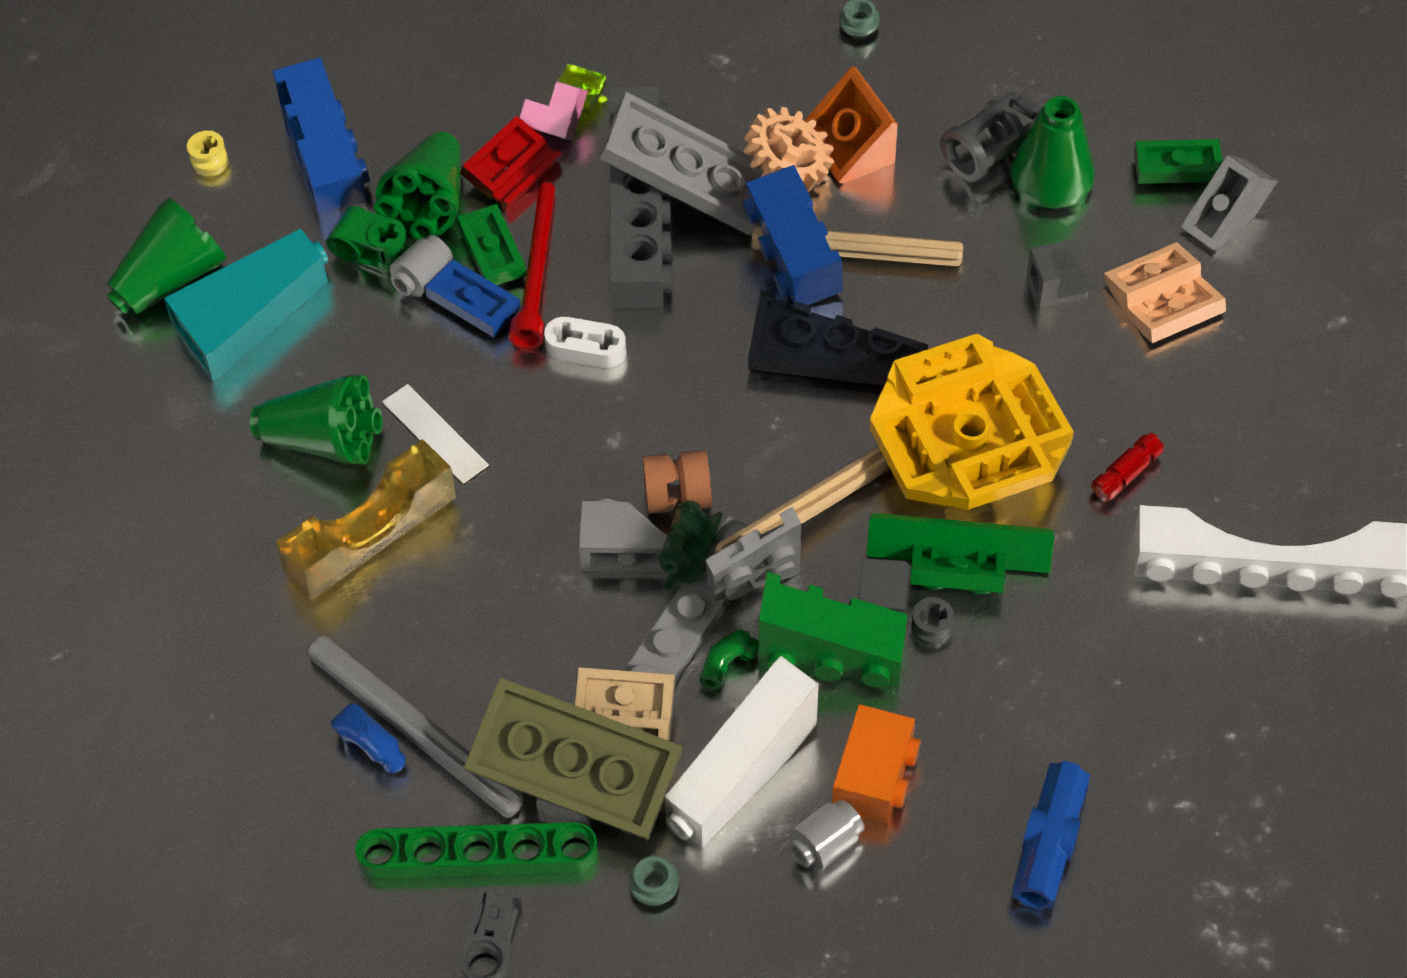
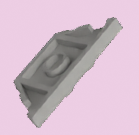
(746, 562)

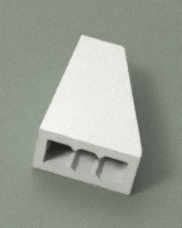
(744, 753)

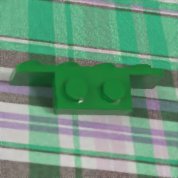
(959, 552)

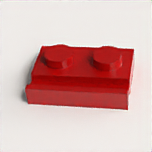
(510, 163)

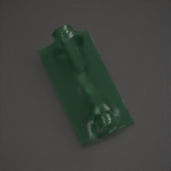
(688, 544)

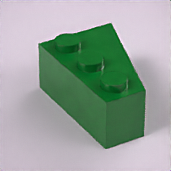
(829, 636)

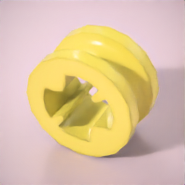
(199, 143)

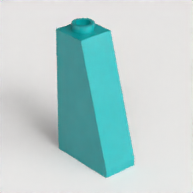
(246, 300)

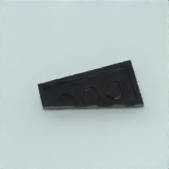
(813, 345)

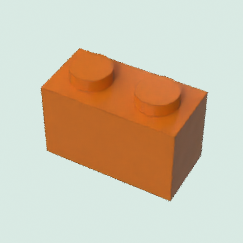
(875, 763)

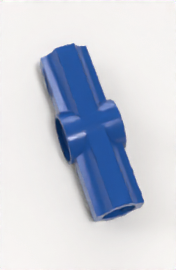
(1051, 835)

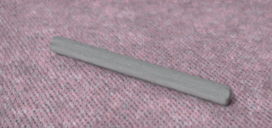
(410, 723)

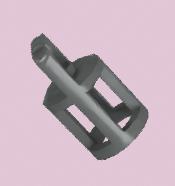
(1002, 128)

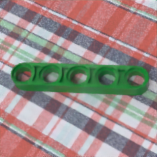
(498, 862)

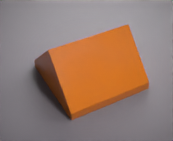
(856, 127)

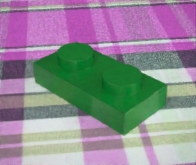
(1177, 160)
(491, 245)

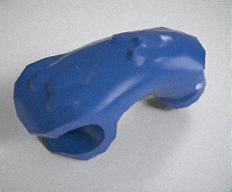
(359, 728)

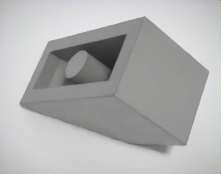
(1228, 202)
(618, 539)

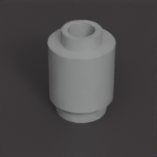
(419, 265)
(826, 834)

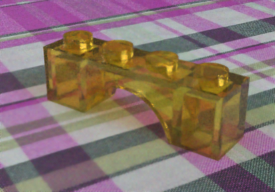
(327, 551)

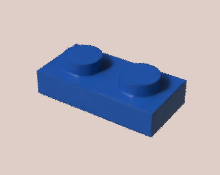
(473, 298)

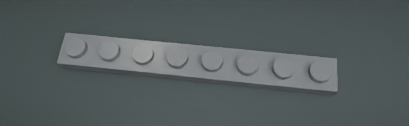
(672, 640)

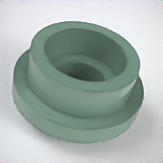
(859, 18)
(651, 868)

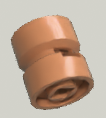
(693, 478)

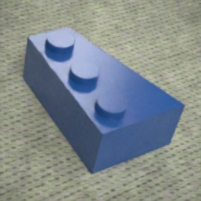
(319, 136)
(793, 237)

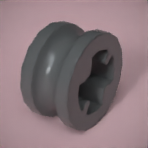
(919, 624)

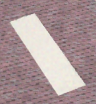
(436, 432)

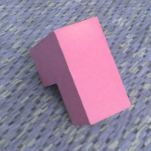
(560, 116)

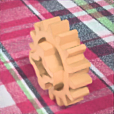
(787, 141)

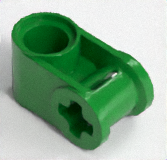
(367, 239)

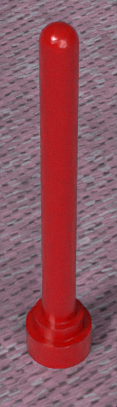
(527, 326)

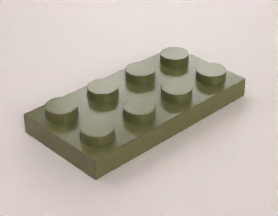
(573, 758)

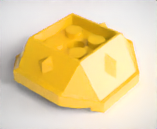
(960, 392)

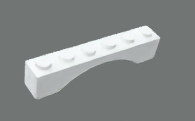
(1184, 547)

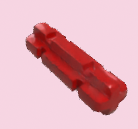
(1127, 467)

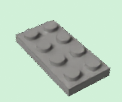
(680, 161)

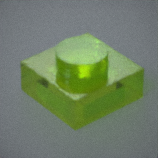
(586, 80)

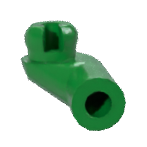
(723, 652)

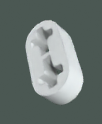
(585, 342)

